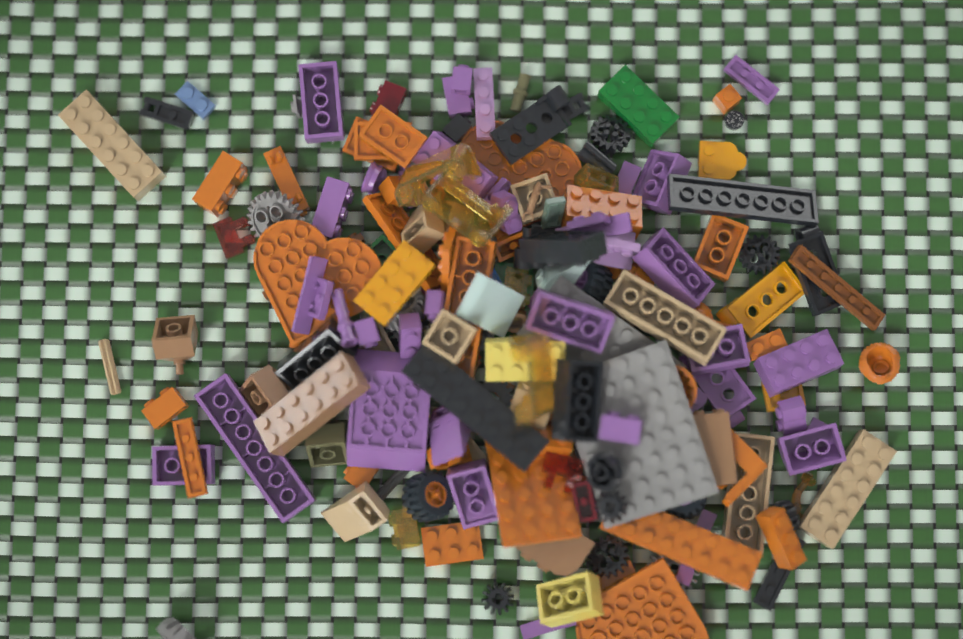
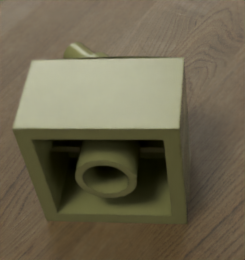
(327, 445)

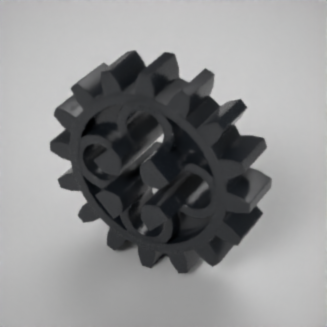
(603, 125)
(769, 250)
(620, 551)

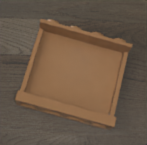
(718, 445)

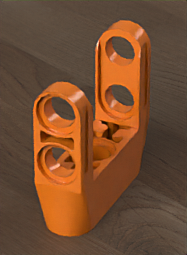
(749, 462)

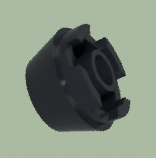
(605, 471)

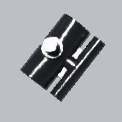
(597, 158)

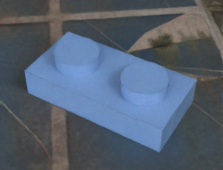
(195, 100)

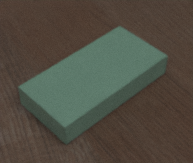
(553, 212)

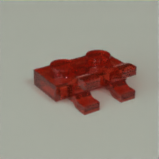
(229, 238)
(562, 466)

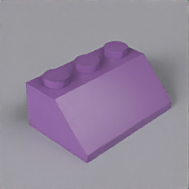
(653, 179)
(811, 449)

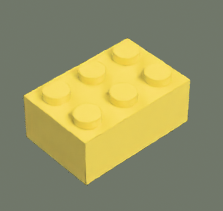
(569, 599)

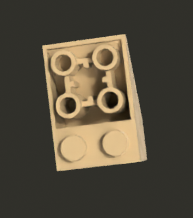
(423, 229)
(357, 513)

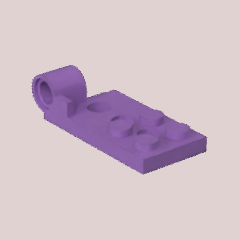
(714, 391)

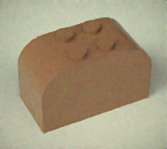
(560, 556)

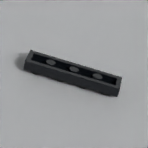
(772, 584)

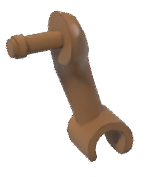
(534, 198)

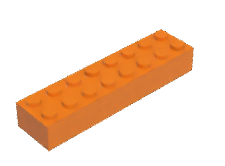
(465, 263)
(691, 547)

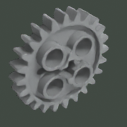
(270, 209)

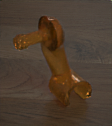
(807, 479)

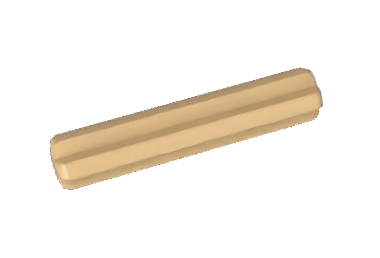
(109, 366)

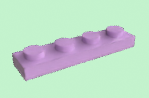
(484, 102)

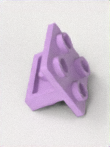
(620, 251)

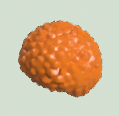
(879, 362)

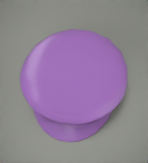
(373, 178)

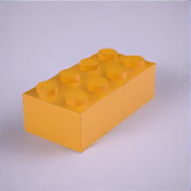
(394, 283)

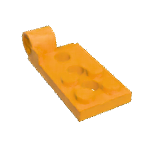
(737, 310)

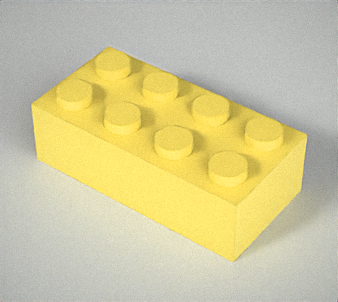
(503, 368)

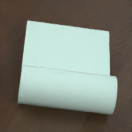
(490, 305)

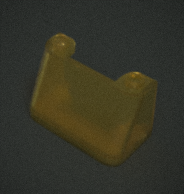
(456, 161)
(465, 210)
(535, 351)

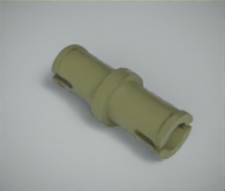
(520, 92)

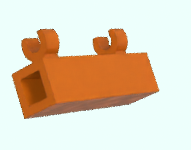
(286, 179)

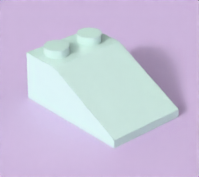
(549, 274)

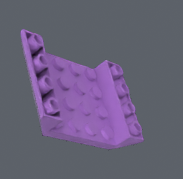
(390, 418)

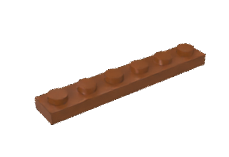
(836, 287)

